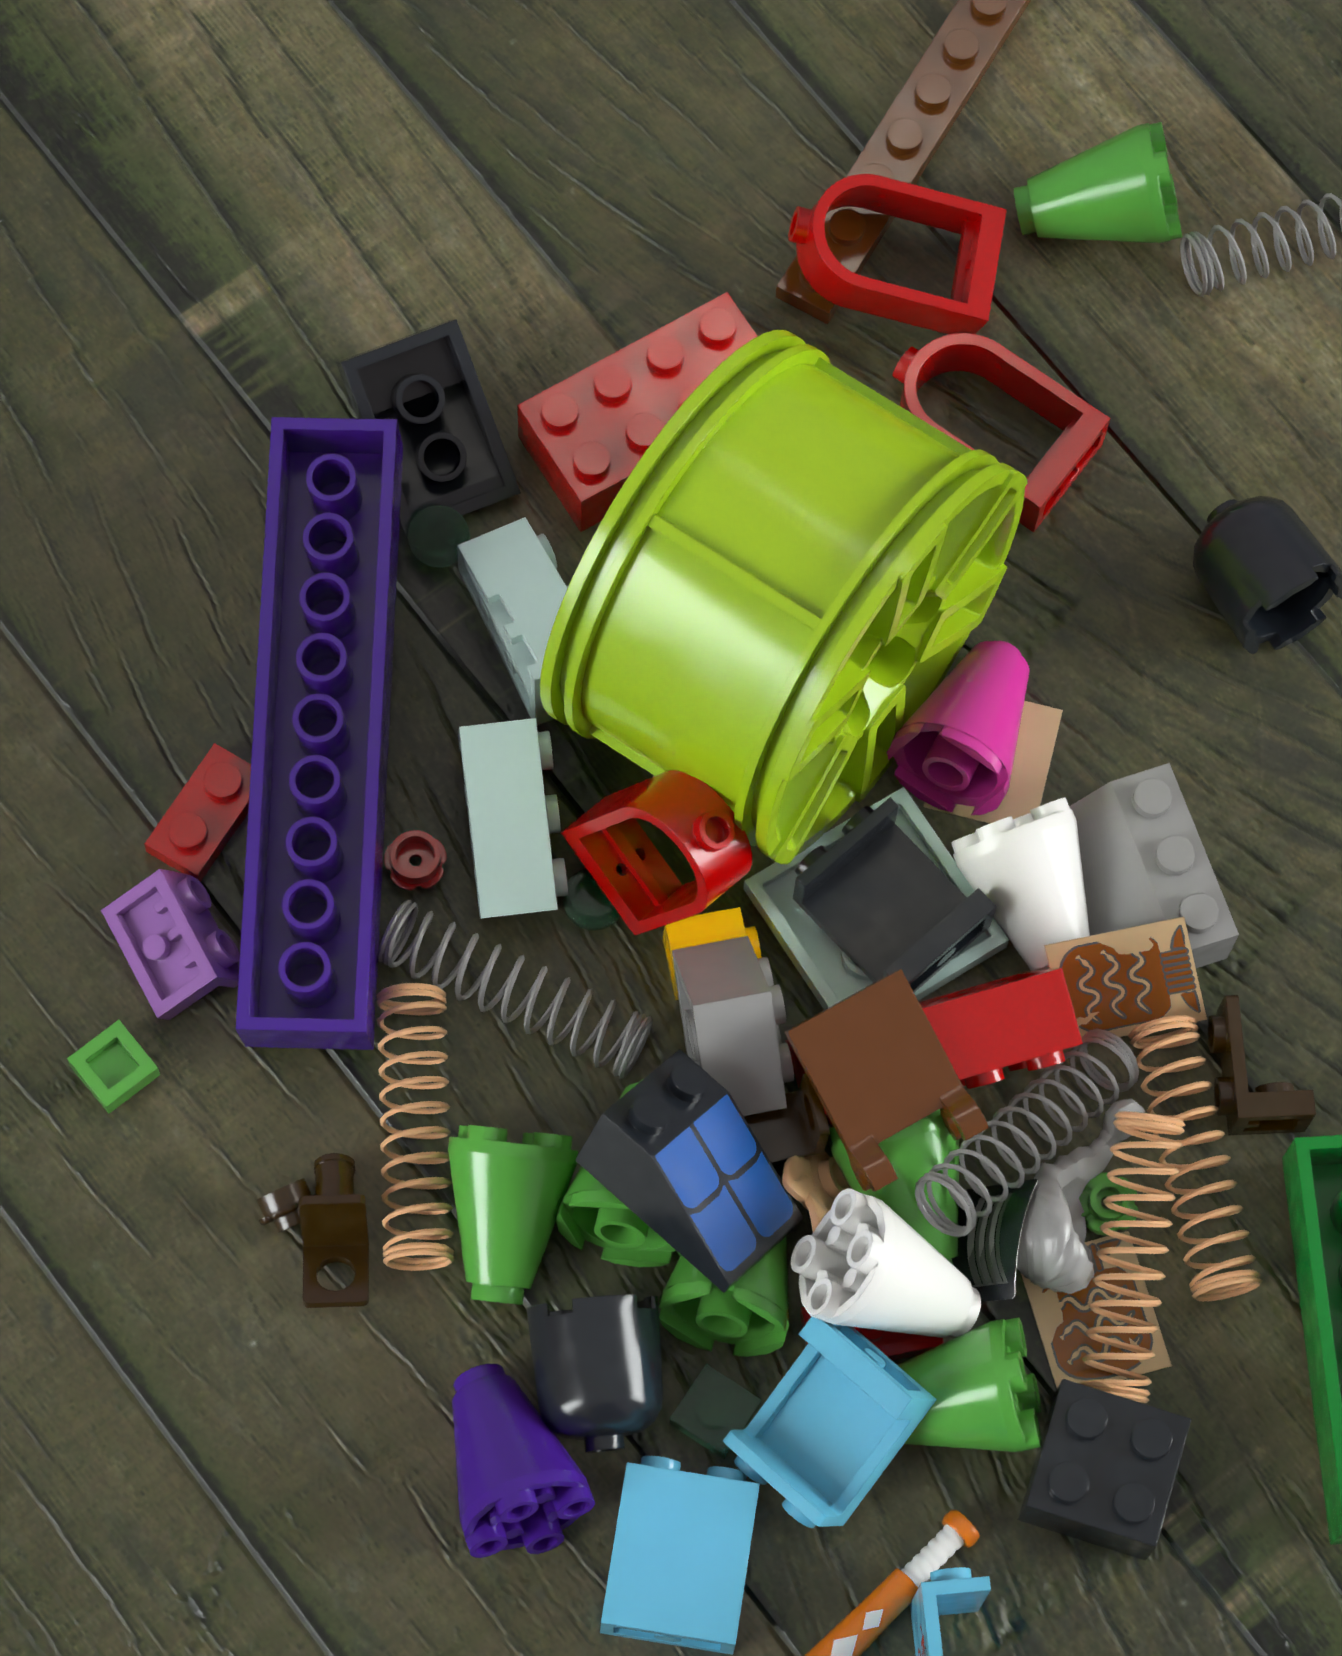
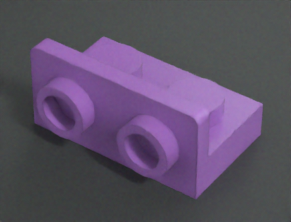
(172, 941)

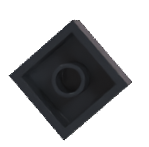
(1105, 1469)

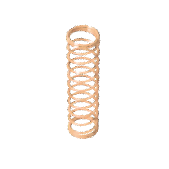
(1132, 1124)
(396, 1254)
(1224, 1284)

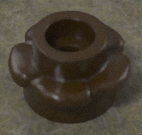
(283, 1205)

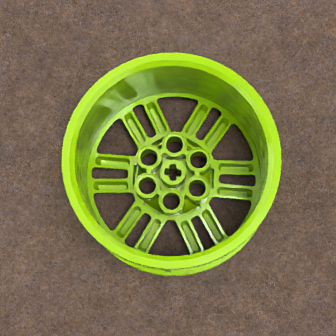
(780, 589)

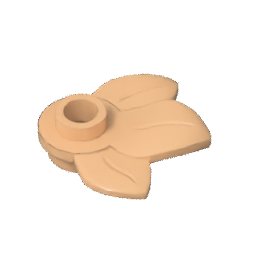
(814, 1183)

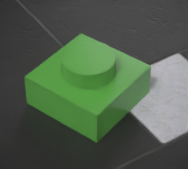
(113, 1066)

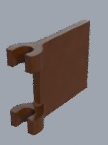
(881, 1072)

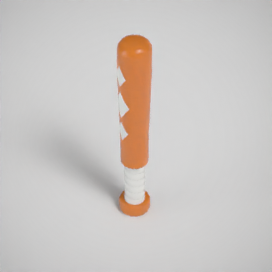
(896, 1592)

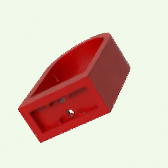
(976, 262)
(1081, 423)
(648, 889)

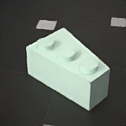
(518, 598)
(511, 817)

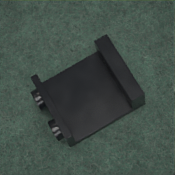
(888, 900)

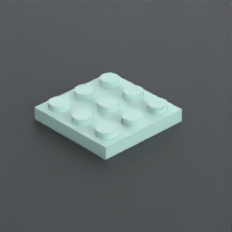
(816, 956)

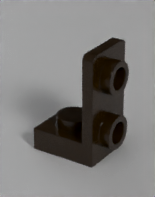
(1273, 1105)

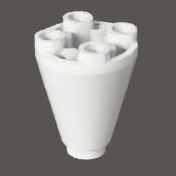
(1031, 876)
(880, 1274)

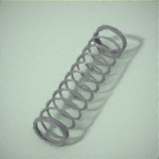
(1207, 254)
(631, 1040)
(961, 1196)

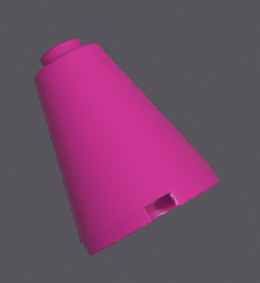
(966, 732)

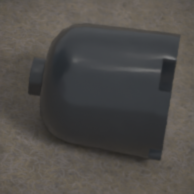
(1265, 571)
(598, 1368)

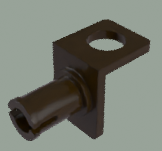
(792, 1130)
(334, 1231)

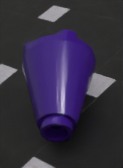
(511, 1468)

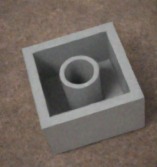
(733, 1021)

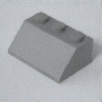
(1149, 863)

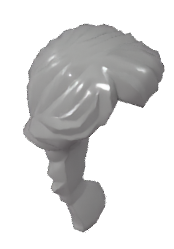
(1053, 1229)

